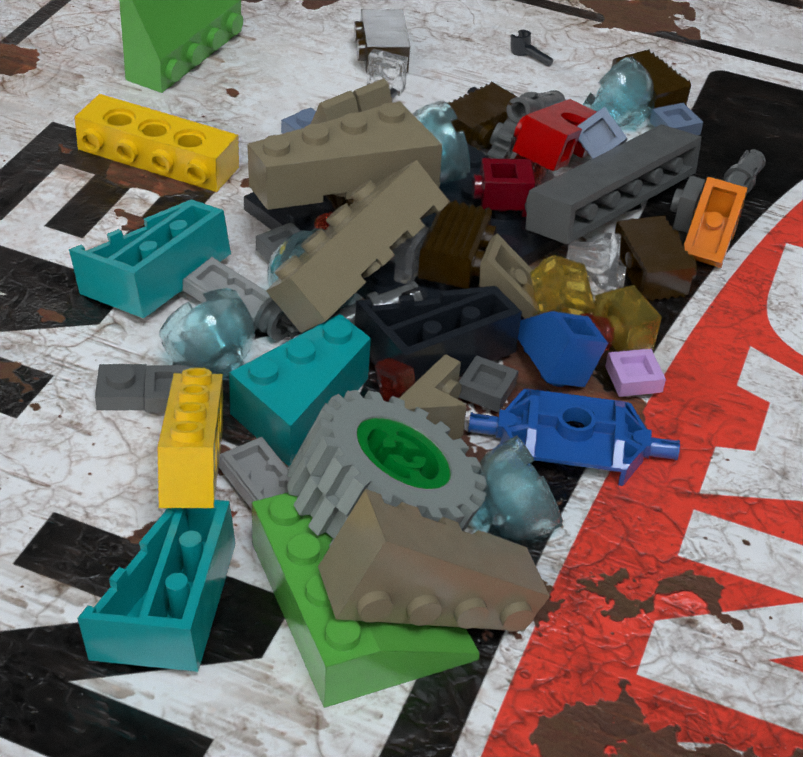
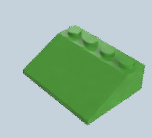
(173, 37)
(342, 655)

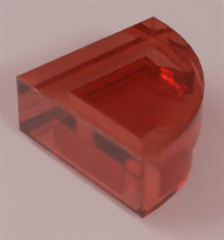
(394, 378)

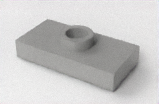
(215, 275)
(255, 471)

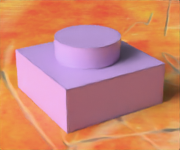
(635, 372)

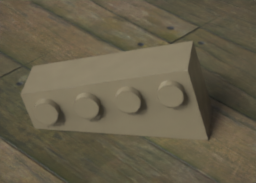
(340, 156)
(354, 245)
(427, 572)

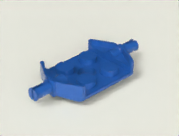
(609, 440)

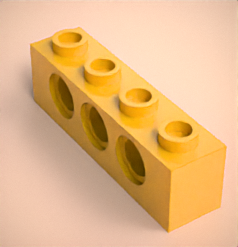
(157, 142)
(191, 440)

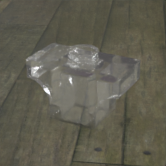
(601, 262)

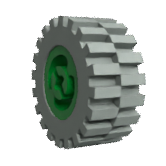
(385, 450)

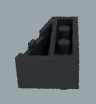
(456, 324)

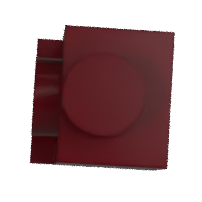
(503, 184)

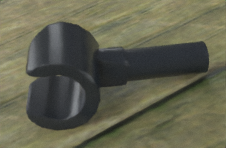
(521, 46)

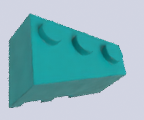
(149, 264)
(289, 385)
(167, 594)

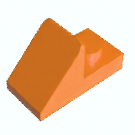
(715, 221)

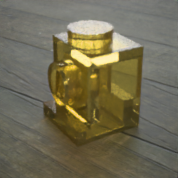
(562, 287)
(631, 316)

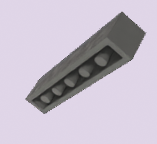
(611, 183)

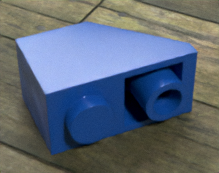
(562, 347)

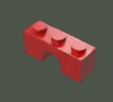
(552, 134)

